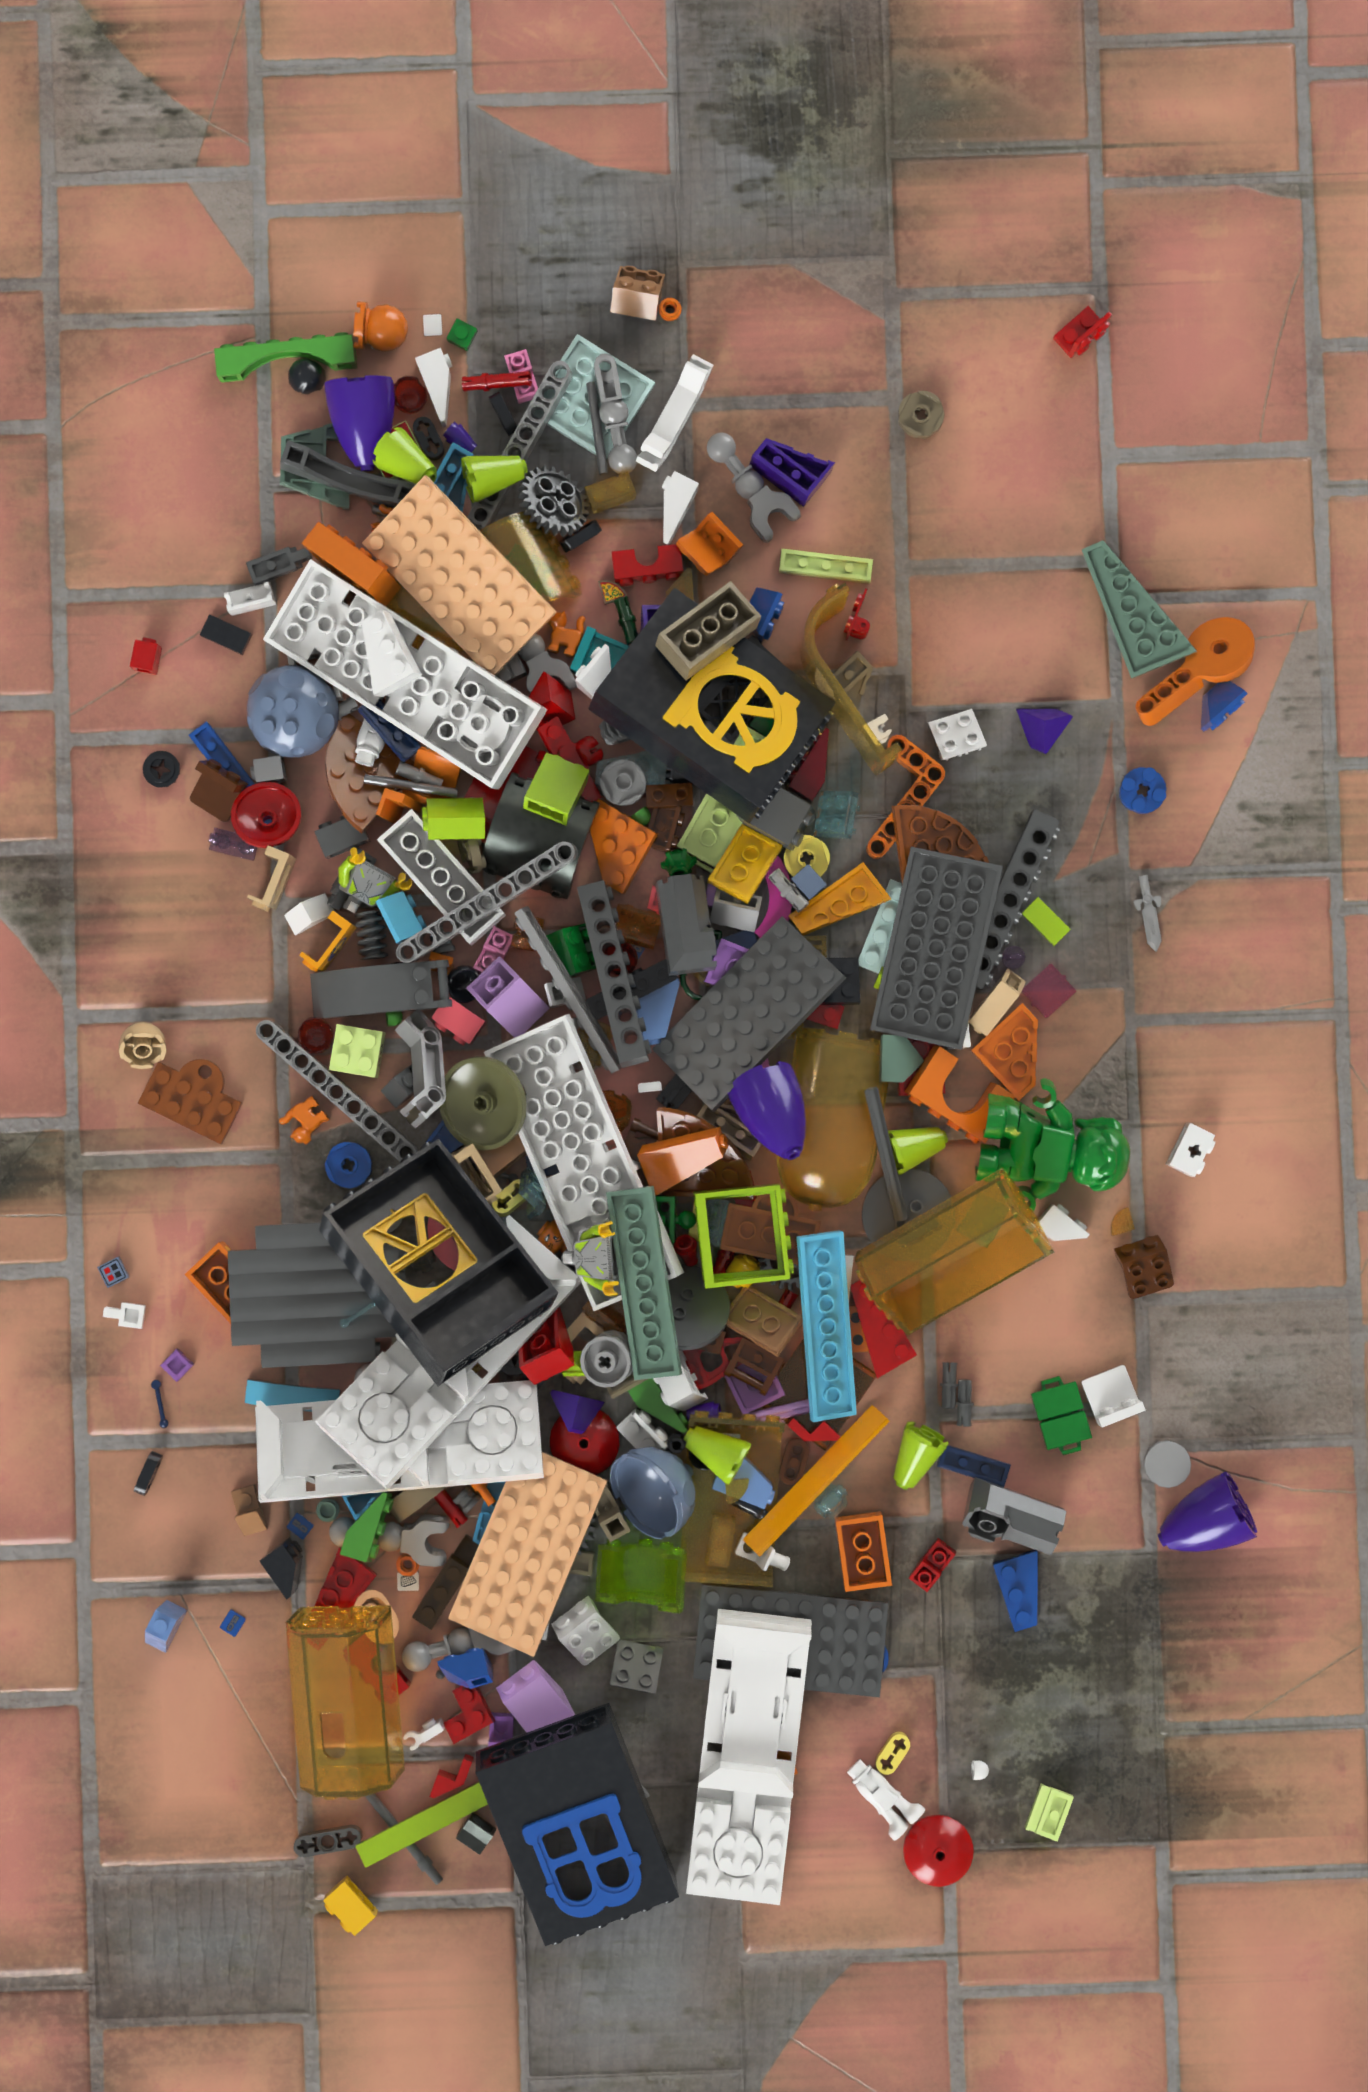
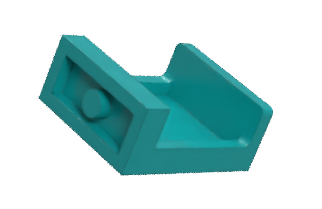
(590, 642)

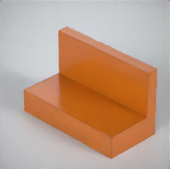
(393, 803)

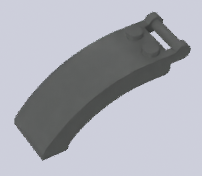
(378, 989)

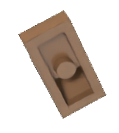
(249, 1510)

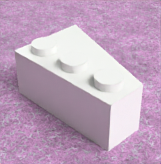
(387, 654)
(680, 1390)

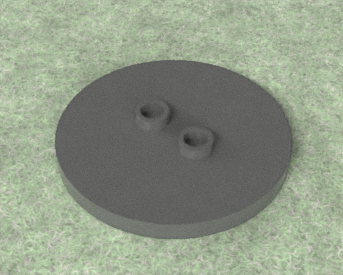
(920, 1194)
(697, 1311)

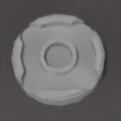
(623, 782)
(1167, 1464)

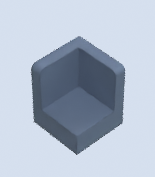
(808, 882)

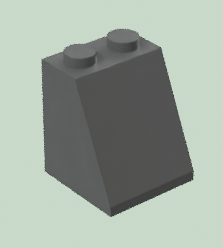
(784, 819)

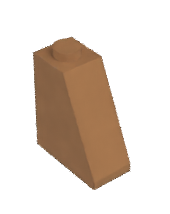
(503, 1157)

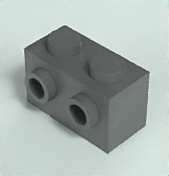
(339, 837)

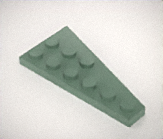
(1139, 624)

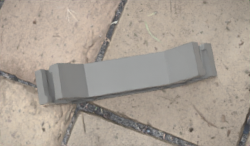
(427, 1065)

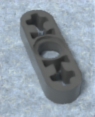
(309, 1838)

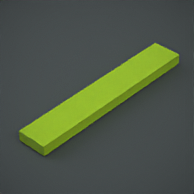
(421, 1824)

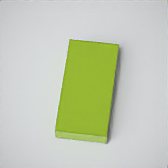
(1046, 921)

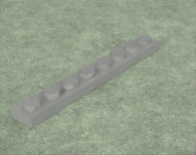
(564, 982)

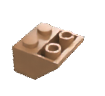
(637, 292)

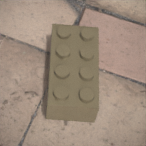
(708, 630)

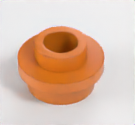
(670, 302)
(404, 1570)

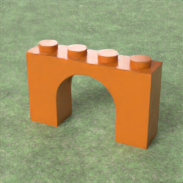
(928, 1090)

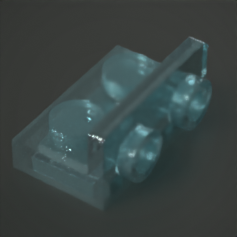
(716, 1218)

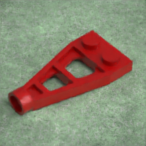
(695, 1364)

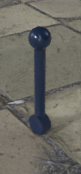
(156, 1384)

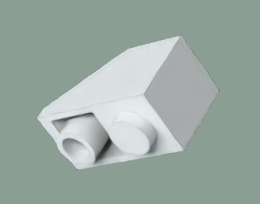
(1060, 1226)

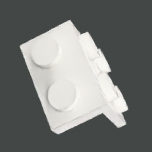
(585, 1631)

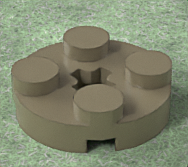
(933, 410)
(470, 853)

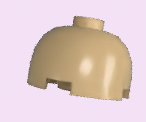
(142, 1045)

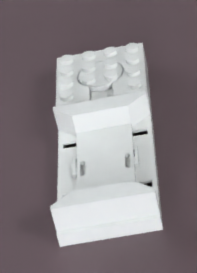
(449, 708)
(570, 1127)
(398, 1408)
(486, 1443)
(745, 1788)

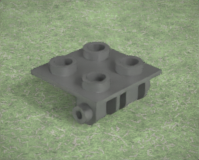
(636, 1666)

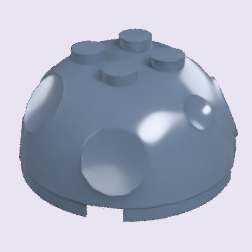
(292, 711)
(654, 1490)

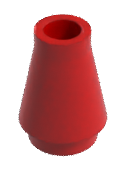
(686, 1248)

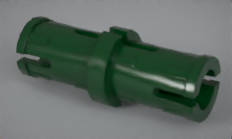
(626, 619)

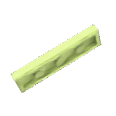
(825, 566)

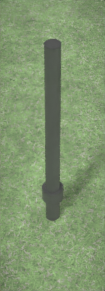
(424, 1862)

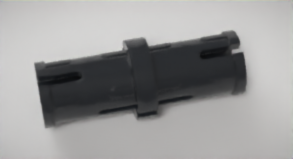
(676, 1448)

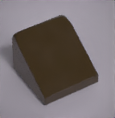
(466, 1550)

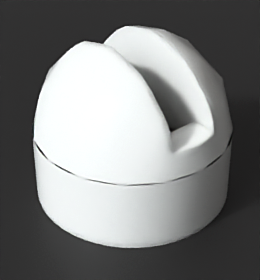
(979, 1770)

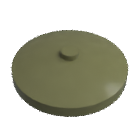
(483, 1103)

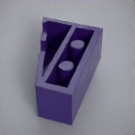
(791, 470)

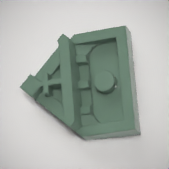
(897, 1059)

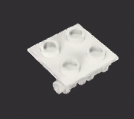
(957, 734)

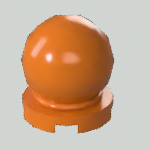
(381, 327)

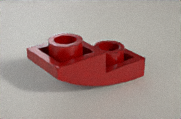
(932, 1564)

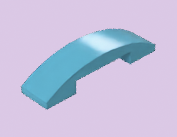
(282, 1394)

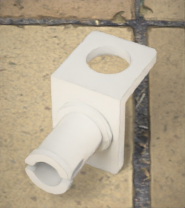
(768, 1558)

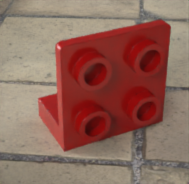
(1081, 331)

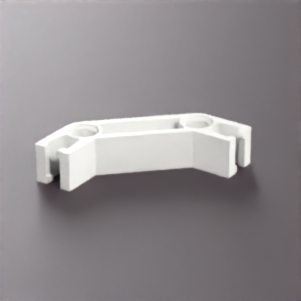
(675, 414)

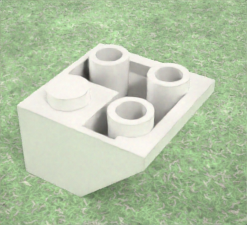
(593, 674)

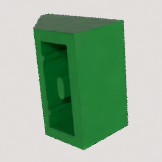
(573, 949)

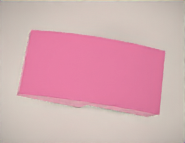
(520, 362)
(495, 946)

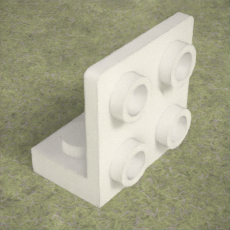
(1112, 1396)
(640, 1431)

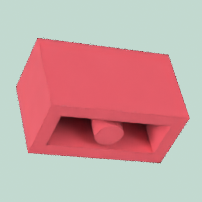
(459, 1021)

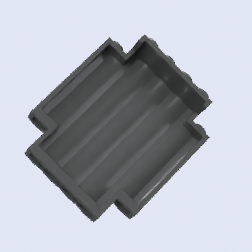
(295, 1295)

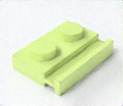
(1049, 1812)

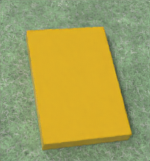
(744, 863)

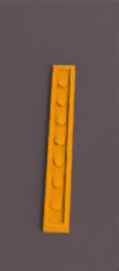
(815, 1480)

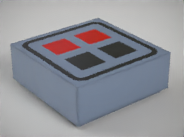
(113, 1272)

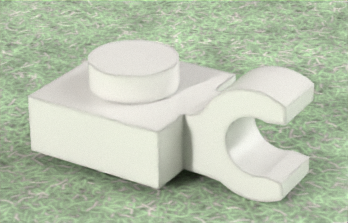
(129, 1315)
(430, 1729)

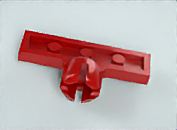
(559, 744)

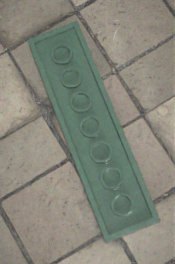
(644, 1283)

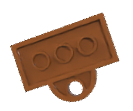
(192, 1099)
(752, 1231)

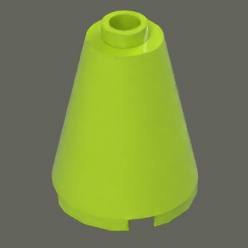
(402, 457)
(491, 474)
(915, 1146)
(717, 1451)
(917, 1454)

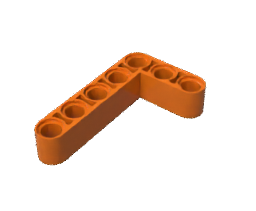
(909, 798)

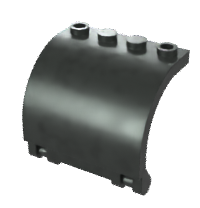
(522, 835)

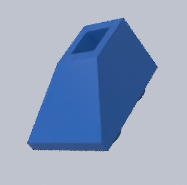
(769, 606)
(1218, 701)
(468, 1669)

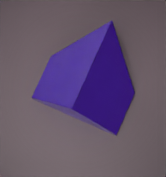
(1043, 726)
(576, 1410)

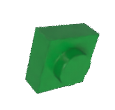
(462, 334)

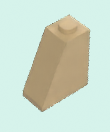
(997, 1002)

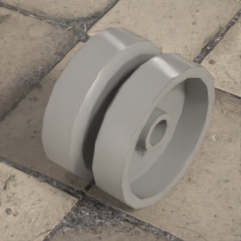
(595, 1359)

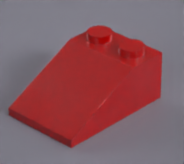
(547, 1350)

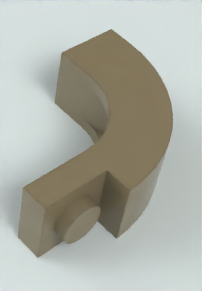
(409, 1501)

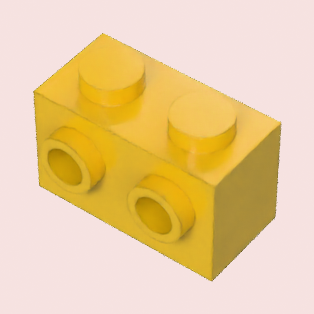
(350, 1906)

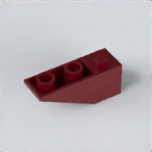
(811, 774)

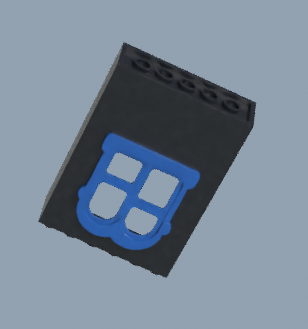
(555, 1782)

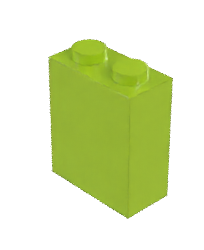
(556, 788)
(454, 818)

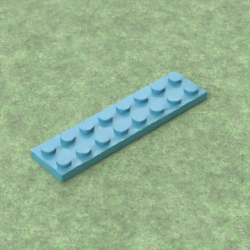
(826, 1325)

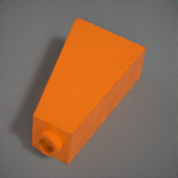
(678, 1158)

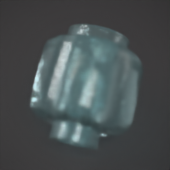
(831, 1501)

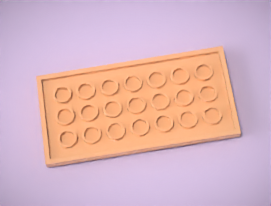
(459, 576)
(528, 1554)

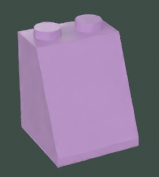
(507, 997)
(534, 1698)

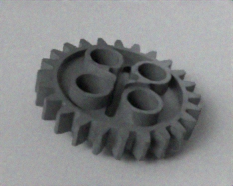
(553, 501)

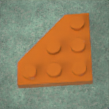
(619, 845)
(1012, 1051)

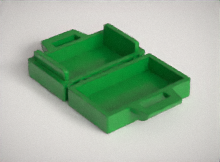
(1058, 1405)

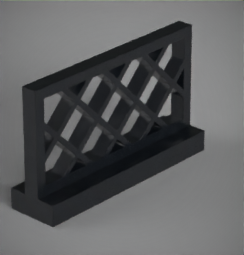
(715, 687)

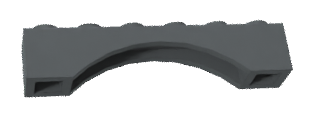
(318, 468)

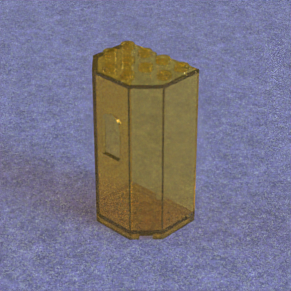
(952, 1253)
(346, 1666)

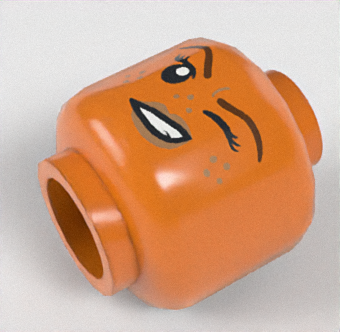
(551, 1237)

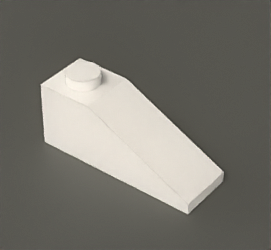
(437, 378)
(678, 497)

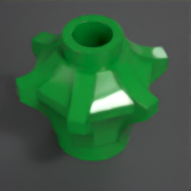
(678, 862)

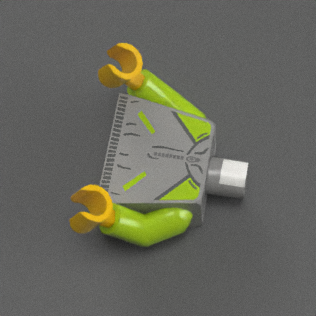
(367, 882)
(595, 1258)

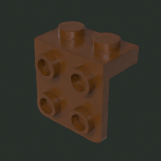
(216, 789)
(1145, 1266)

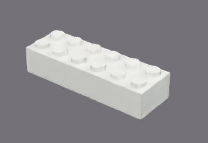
(437, 872)

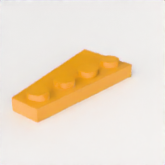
(842, 899)

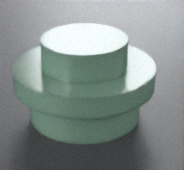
(327, 1510)

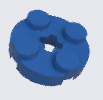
(1130, 785)
(361, 1169)

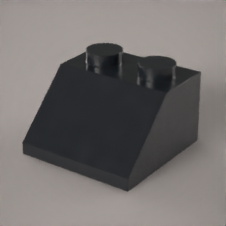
(284, 1566)

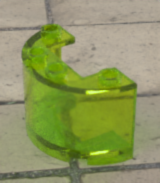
(642, 1574)

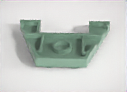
(315, 440)

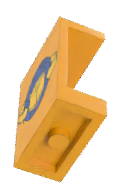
(335, 947)

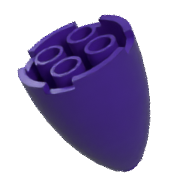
(361, 414)
(772, 1108)
(1209, 1518)

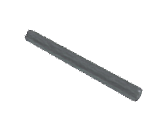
(886, 1153)

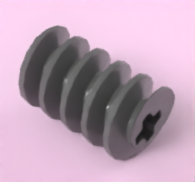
(371, 935)

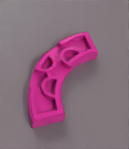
(778, 905)

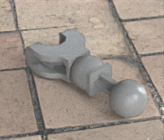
(614, 415)
(750, 486)
(539, 661)
(409, 1538)
(418, 1655)

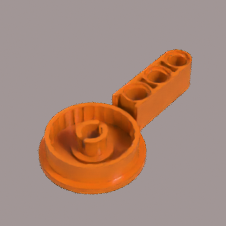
(1210, 640)

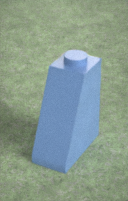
(657, 1011)
(759, 1487)
(164, 1625)

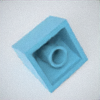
(400, 916)

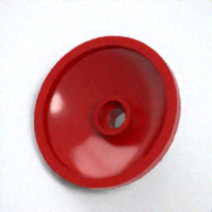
(261, 803)
(602, 1445)
(937, 1835)

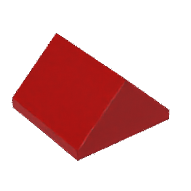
(553, 697)

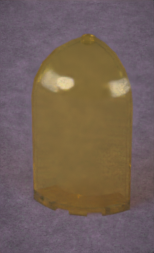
(839, 1131)

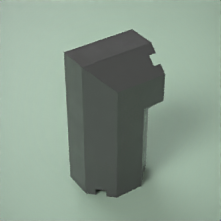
(686, 925)
(1013, 1516)

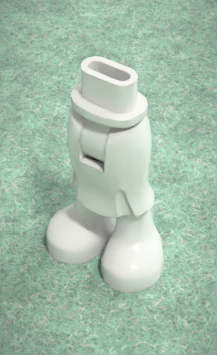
(369, 743)
(883, 1796)

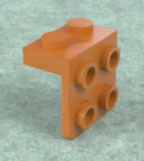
(710, 545)
(437, 766)

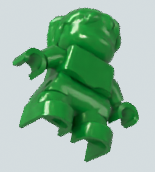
(1047, 1148)

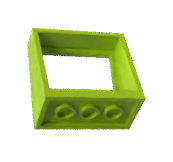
(782, 1242)

